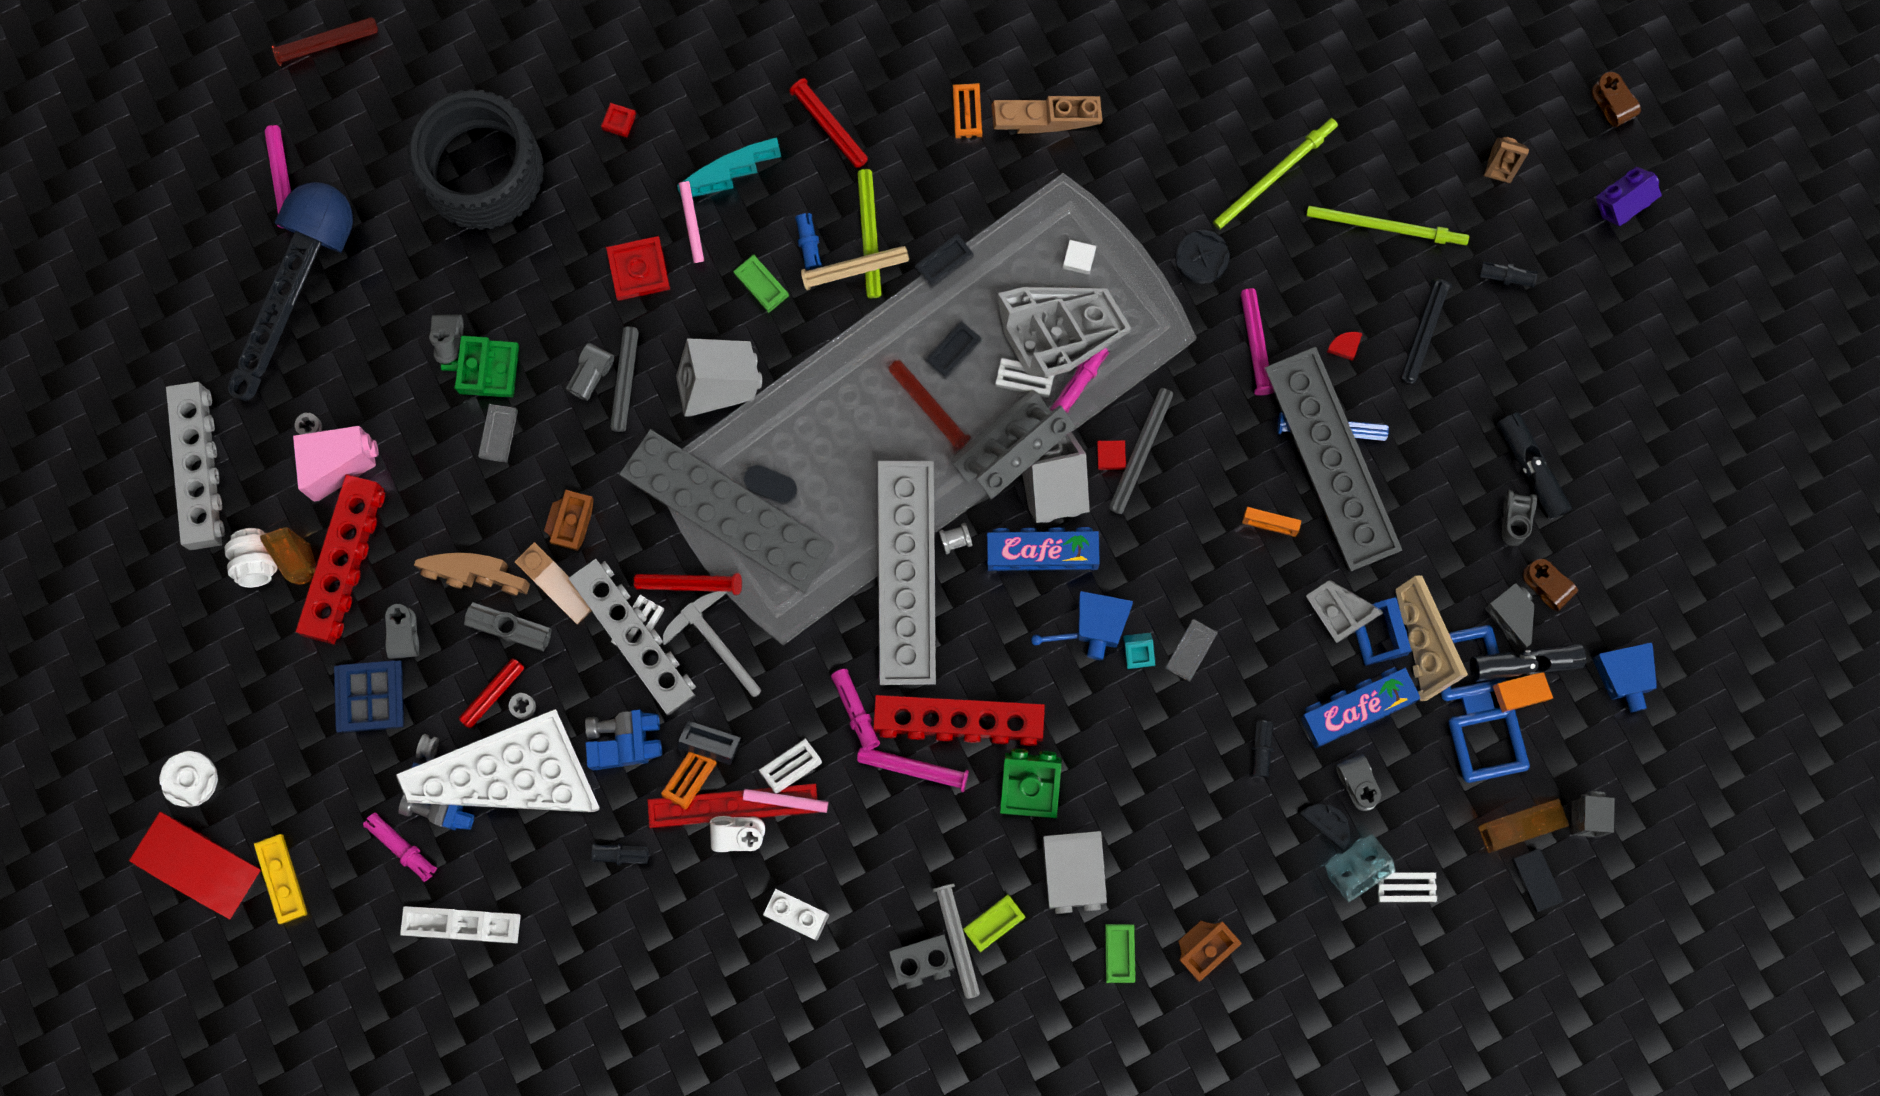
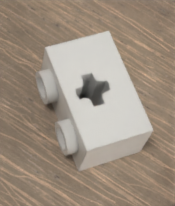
(796, 914)

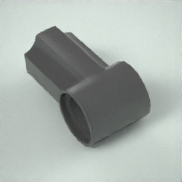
(592, 365)

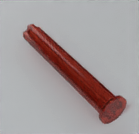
(324, 40)
(929, 405)

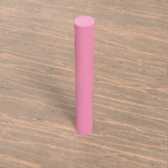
(691, 221)
(785, 800)

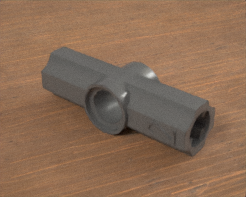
(492, 620)

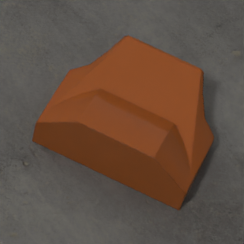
(569, 520)
(1206, 947)

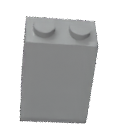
(716, 375)
(1058, 482)
(1074, 871)

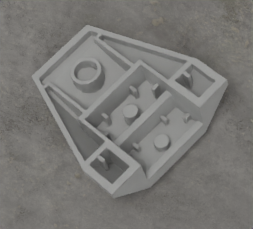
(1059, 326)

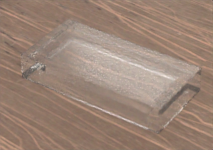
(498, 433)
(1191, 650)

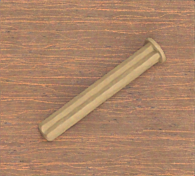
(854, 266)

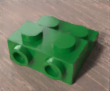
(1031, 784)

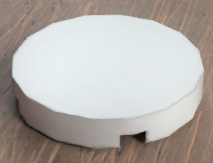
(188, 779)

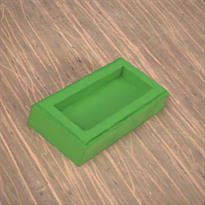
(761, 283)
(1120, 953)

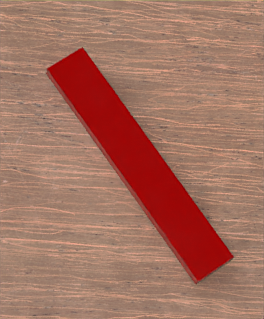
(708, 806)

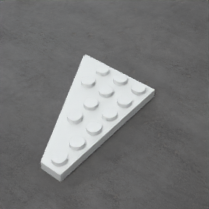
(511, 769)

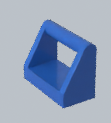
(1396, 631)

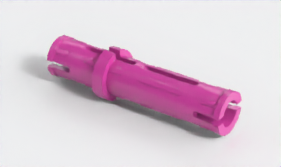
(1082, 376)
(859, 719)
(408, 855)

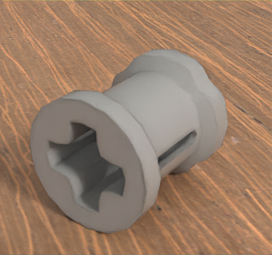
(955, 538)

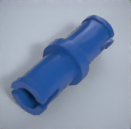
(808, 241)

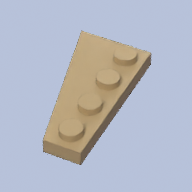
(1432, 647)

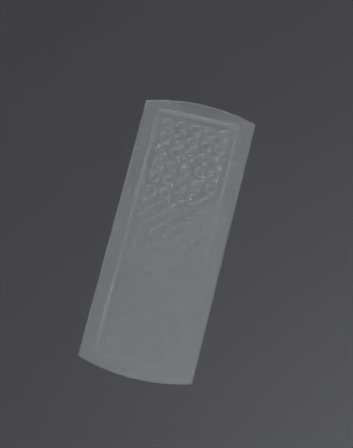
(847, 411)

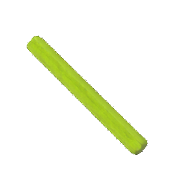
(869, 231)

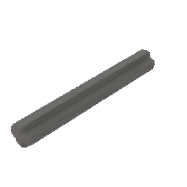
(624, 379)

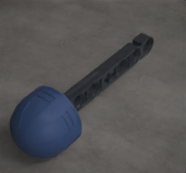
(317, 218)

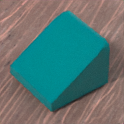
(1139, 650)

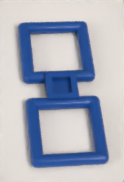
(1480, 708)

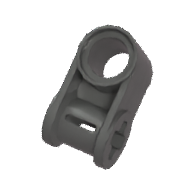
(446, 336)
(1518, 512)
(401, 637)
(1357, 779)

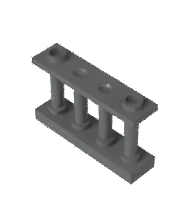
(997, 456)

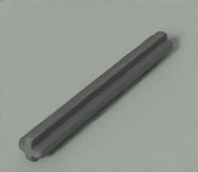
(1141, 451)

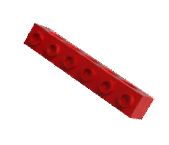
(353, 492)
(889, 706)

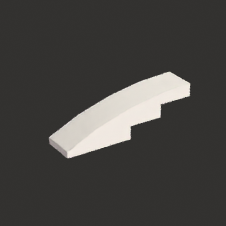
(460, 924)

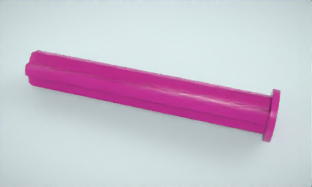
(277, 164)
(1256, 340)
(913, 768)

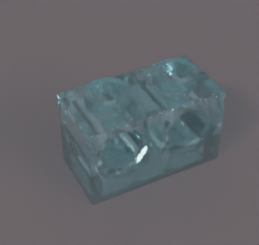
(1365, 873)

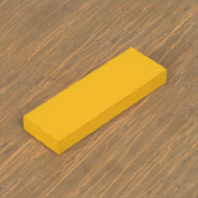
(280, 879)

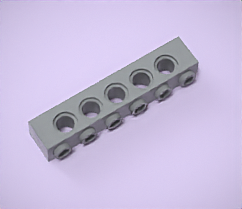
(180, 401)
(585, 583)

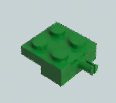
(485, 367)

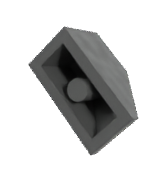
(1514, 615)

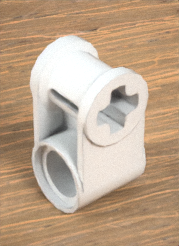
(734, 835)

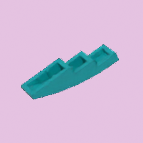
(719, 174)

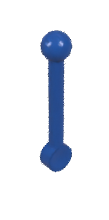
(1036, 639)

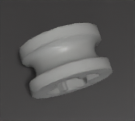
(300, 421)
(530, 709)
(427, 747)

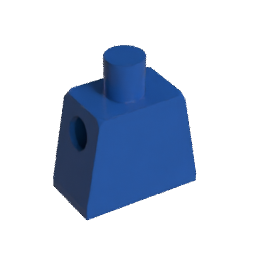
(1101, 622)
(1628, 674)

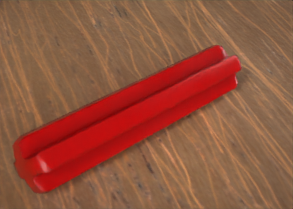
(491, 693)

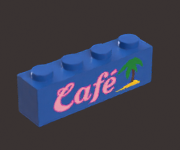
(1043, 549)
(1360, 707)

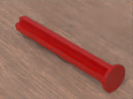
(828, 123)
(689, 582)

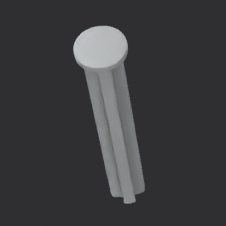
(957, 941)

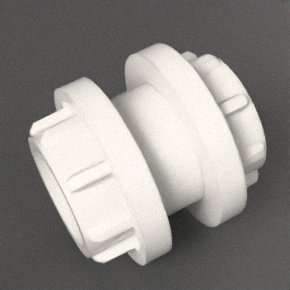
(249, 559)

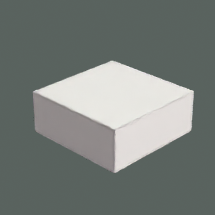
(1079, 257)

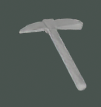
(693, 614)

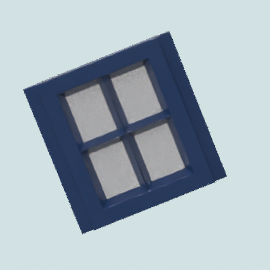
(369, 696)

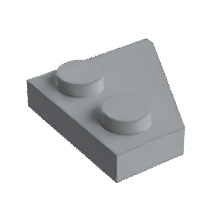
(1341, 609)

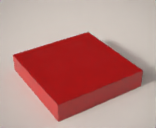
(638, 268)

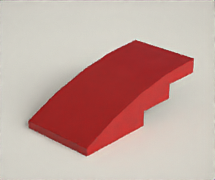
(194, 865)

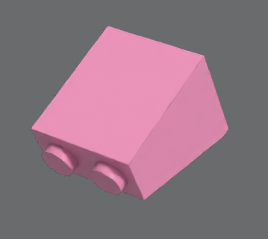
(329, 456)

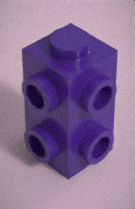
(1628, 196)

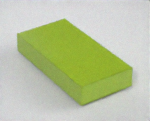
(994, 923)

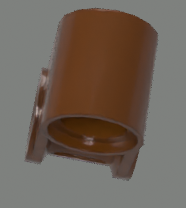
(1616, 101)
(1551, 586)

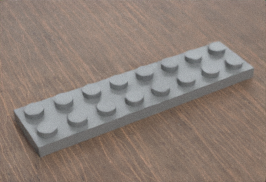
(906, 572)

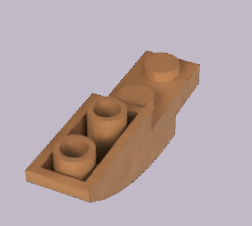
(1047, 115)
(464, 567)

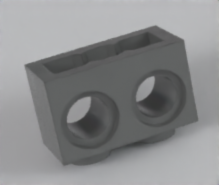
(1592, 815)
(920, 953)

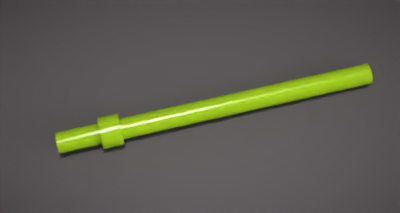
(1313, 140)
(1439, 235)

